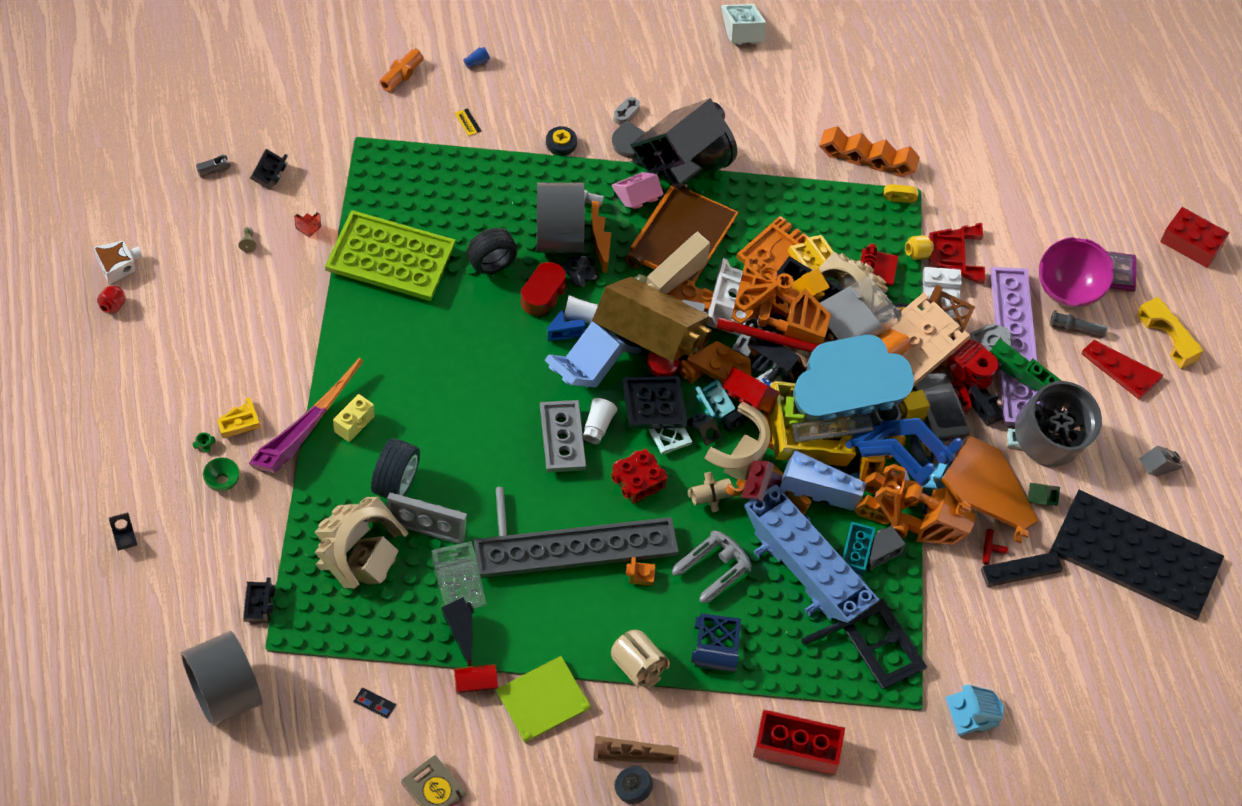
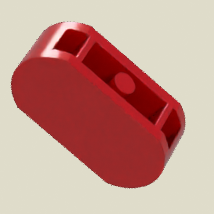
(543, 289)

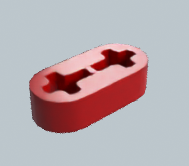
(963, 396)

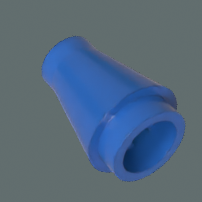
(478, 57)

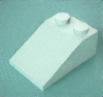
(744, 23)

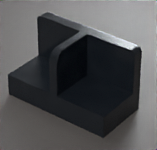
(985, 405)

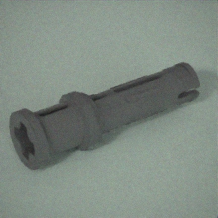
(1068, 322)

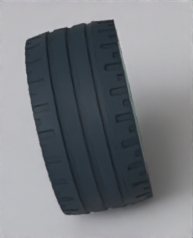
(395, 468)

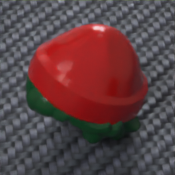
(661, 366)

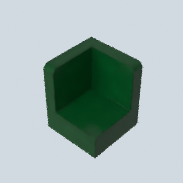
(1043, 494)

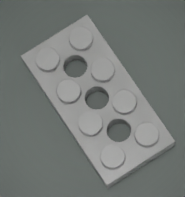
(553, 444)
(436, 516)

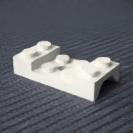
(948, 279)
(722, 303)

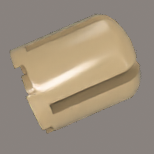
(639, 658)

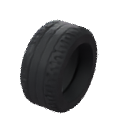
(492, 250)

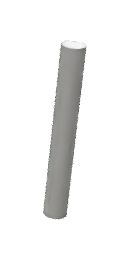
(501, 511)

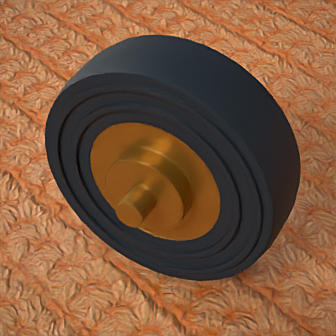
(920, 451)

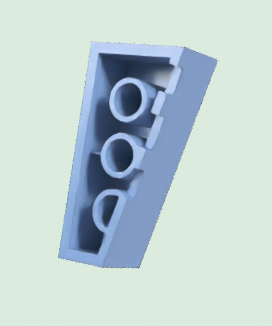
(821, 482)

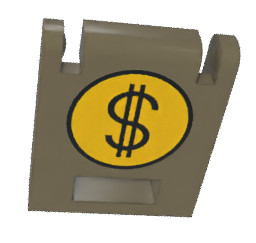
(435, 789)

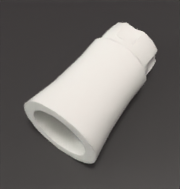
(579, 310)
(598, 420)

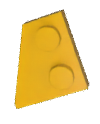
(239, 420)

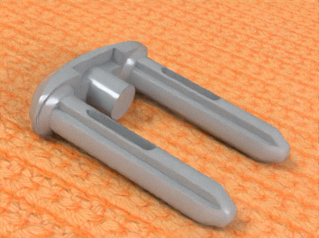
(730, 551)

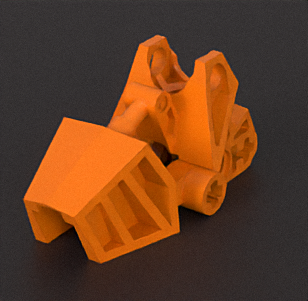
(760, 297)
(897, 493)

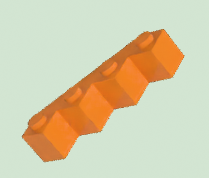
(878, 155)

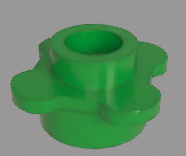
(204, 437)

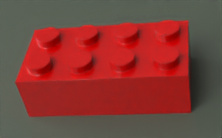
(799, 742)

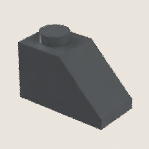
(885, 547)

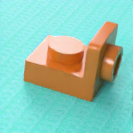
(689, 373)
(640, 573)

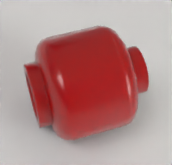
(111, 299)

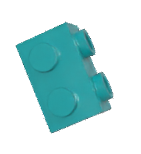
(716, 400)

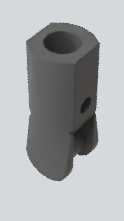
(217, 164)

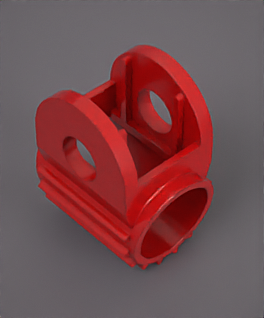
(976, 360)

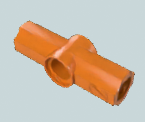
(401, 70)

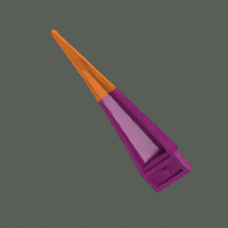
(283, 447)

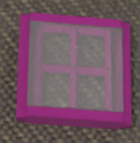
(1124, 271)

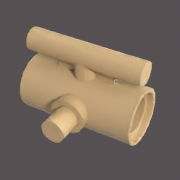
(709, 492)

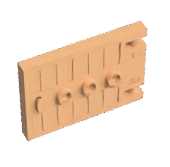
(929, 336)

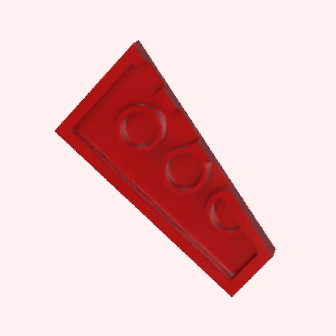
(1124, 370)

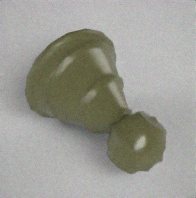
(247, 243)

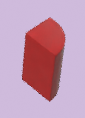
(475, 678)

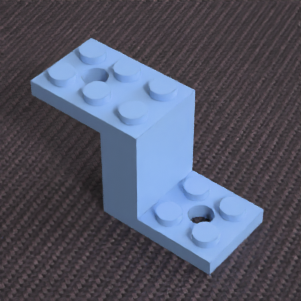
(591, 356)

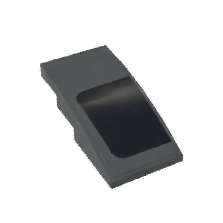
(945, 412)

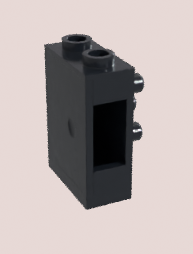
(775, 357)

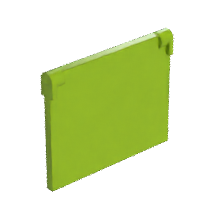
(542, 699)

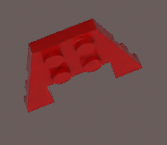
(950, 251)

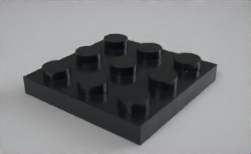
(654, 402)

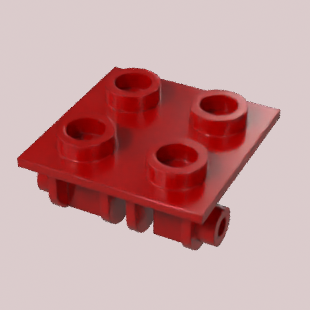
(882, 263)

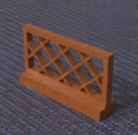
(937, 295)

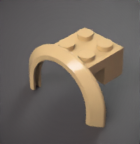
(748, 449)

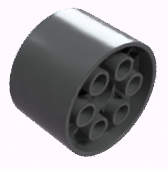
(560, 217)
(1081, 412)
(221, 678)

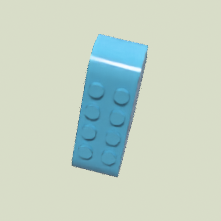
(851, 379)

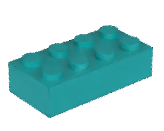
(858, 547)

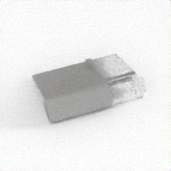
(860, 311)

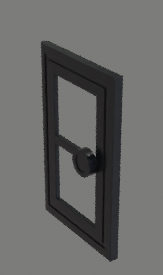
(896, 634)

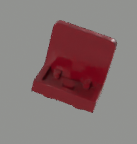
(760, 479)

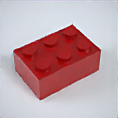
(1194, 237)

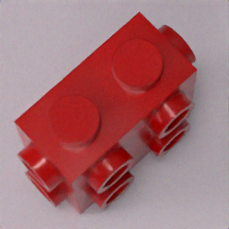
(639, 476)

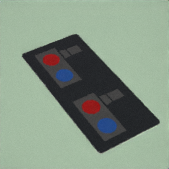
(374, 703)

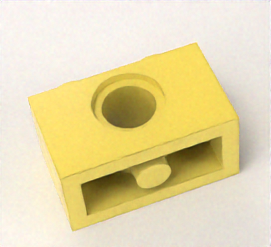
(353, 418)

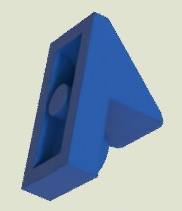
(564, 330)

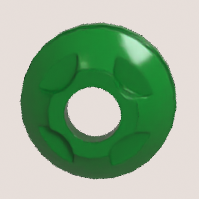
(221, 467)

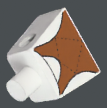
(116, 260)

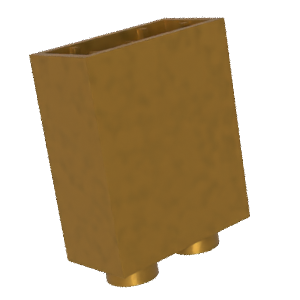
(652, 319)

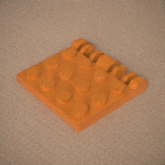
(772, 245)

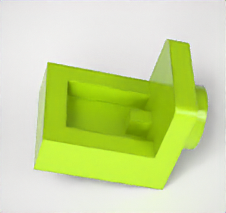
(791, 418)

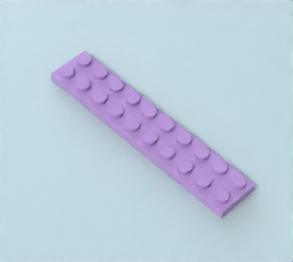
(1014, 311)

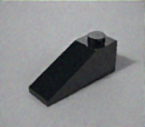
(460, 622)

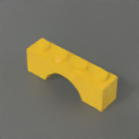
(1158, 316)

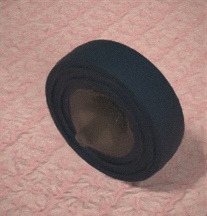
(633, 785)

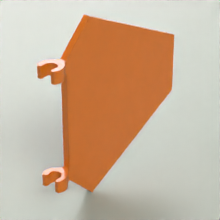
(986, 483)

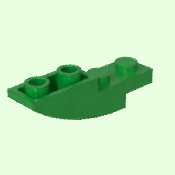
(1018, 367)

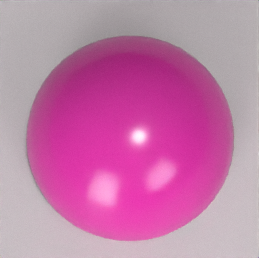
(1076, 272)

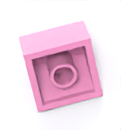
(638, 189)

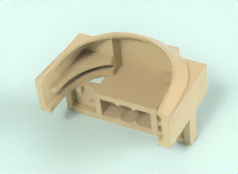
(849, 271)
(345, 529)

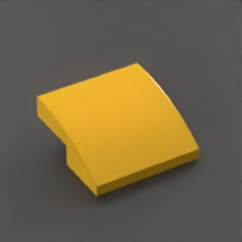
(812, 252)

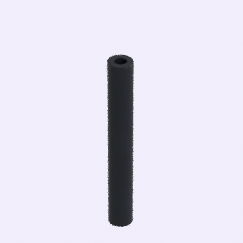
(827, 631)

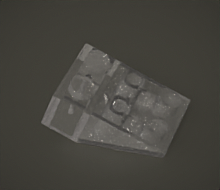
(458, 574)

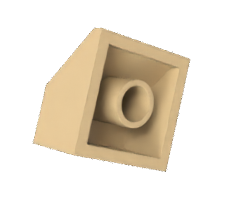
(371, 559)

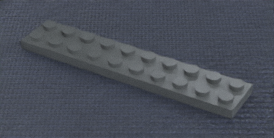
(575, 547)

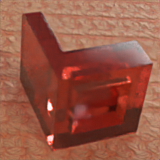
(308, 224)

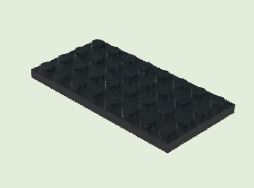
(1137, 554)

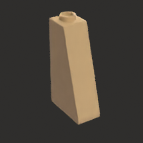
(681, 264)

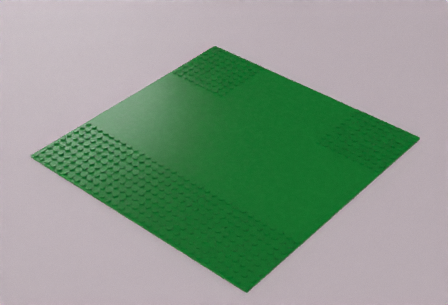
(468, 390)

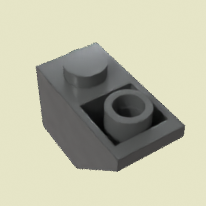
(1161, 461)

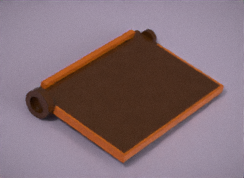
(674, 222)

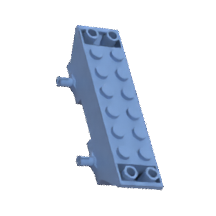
(797, 543)

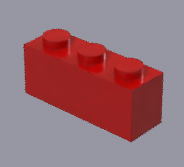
(750, 390)

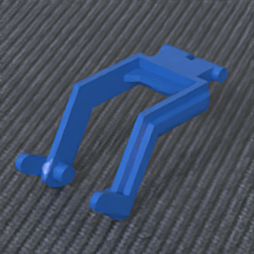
(877, 444)

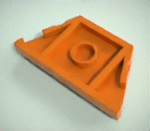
(718, 361)

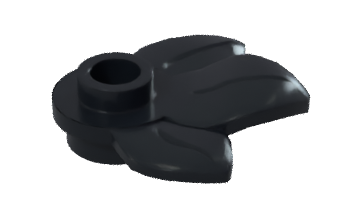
(583, 270)

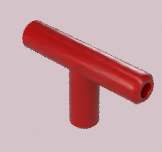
(988, 547)

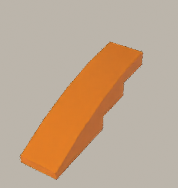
(600, 239)

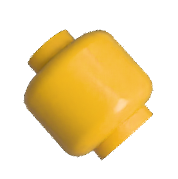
(919, 247)

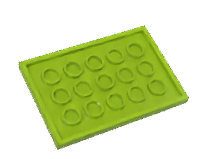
(390, 255)

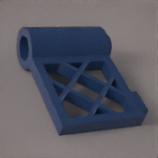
(716, 655)

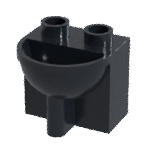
(688, 143)

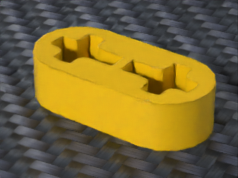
(900, 193)

